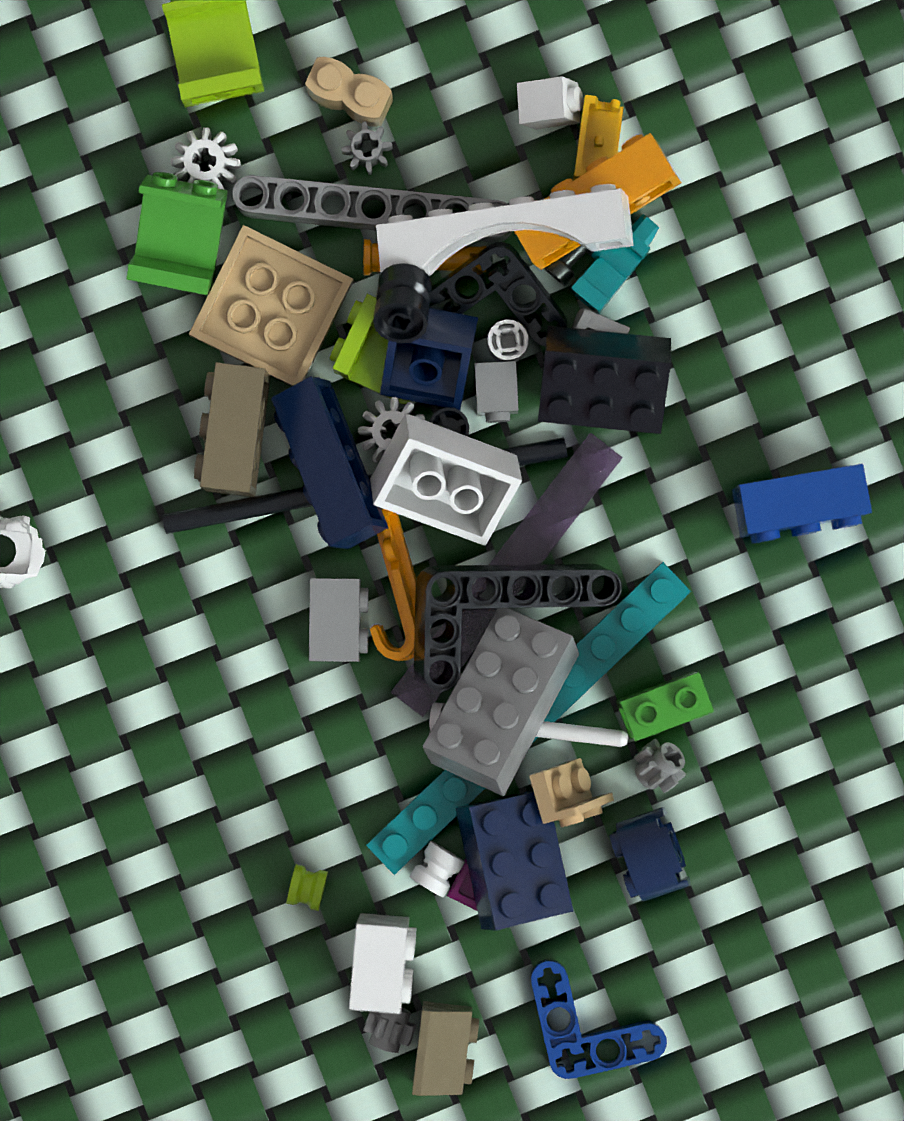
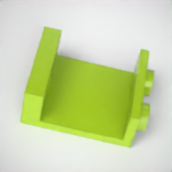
(213, 50)

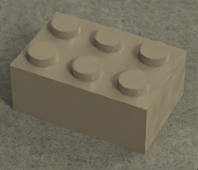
(233, 429)

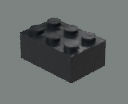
(604, 379)

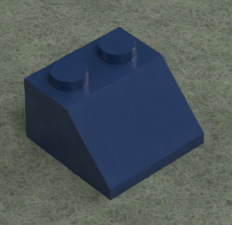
(433, 366)

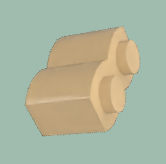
(338, 88)

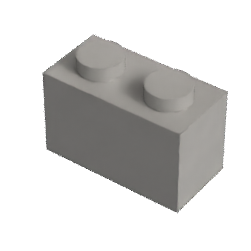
(336, 620)

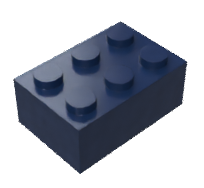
(513, 861)

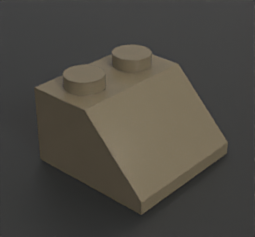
(443, 1049)

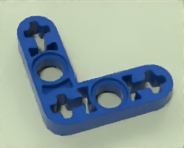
(571, 1036)

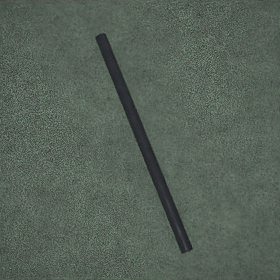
(295, 498)

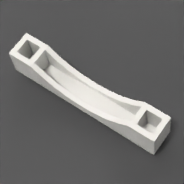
(592, 219)

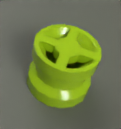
(307, 887)

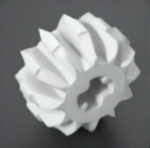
(218, 153)
(378, 425)

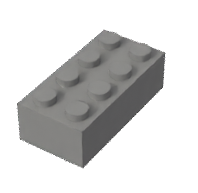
(501, 700)

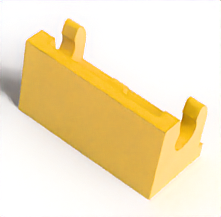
(598, 132)

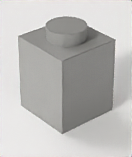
(496, 390)

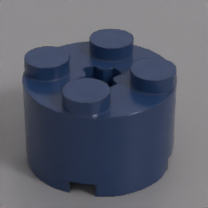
(650, 855)

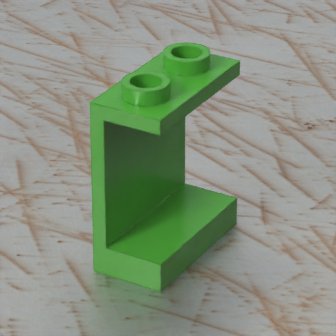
(178, 233)
(664, 706)

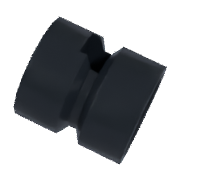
(402, 303)

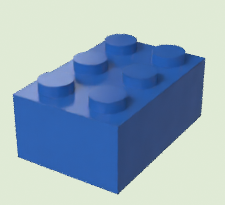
(802, 503)

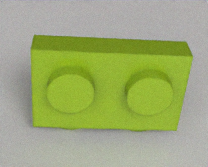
(364, 351)

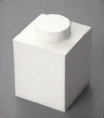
(549, 102)

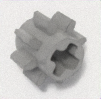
(357, 143)
(659, 765)
(390, 1030)

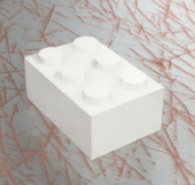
(445, 479)
(379, 963)

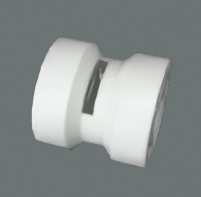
(504, 347)
(436, 870)

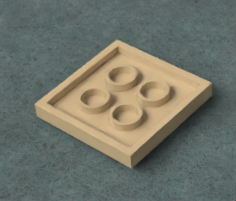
(271, 306)

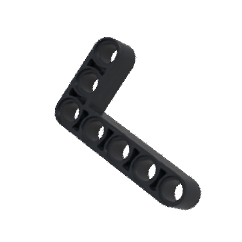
(496, 595)

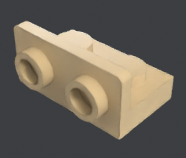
(566, 795)

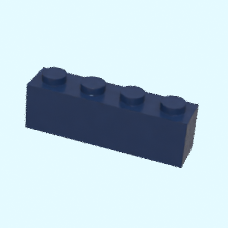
(328, 463)

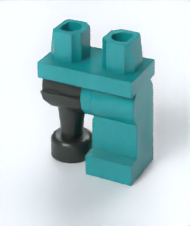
(608, 270)

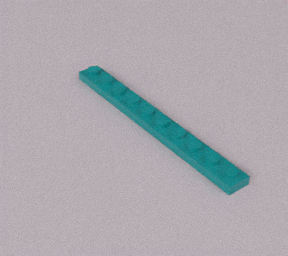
(597, 655)

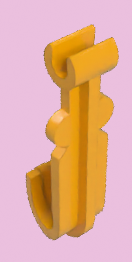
(403, 585)

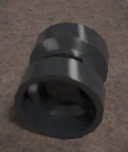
(451, 419)

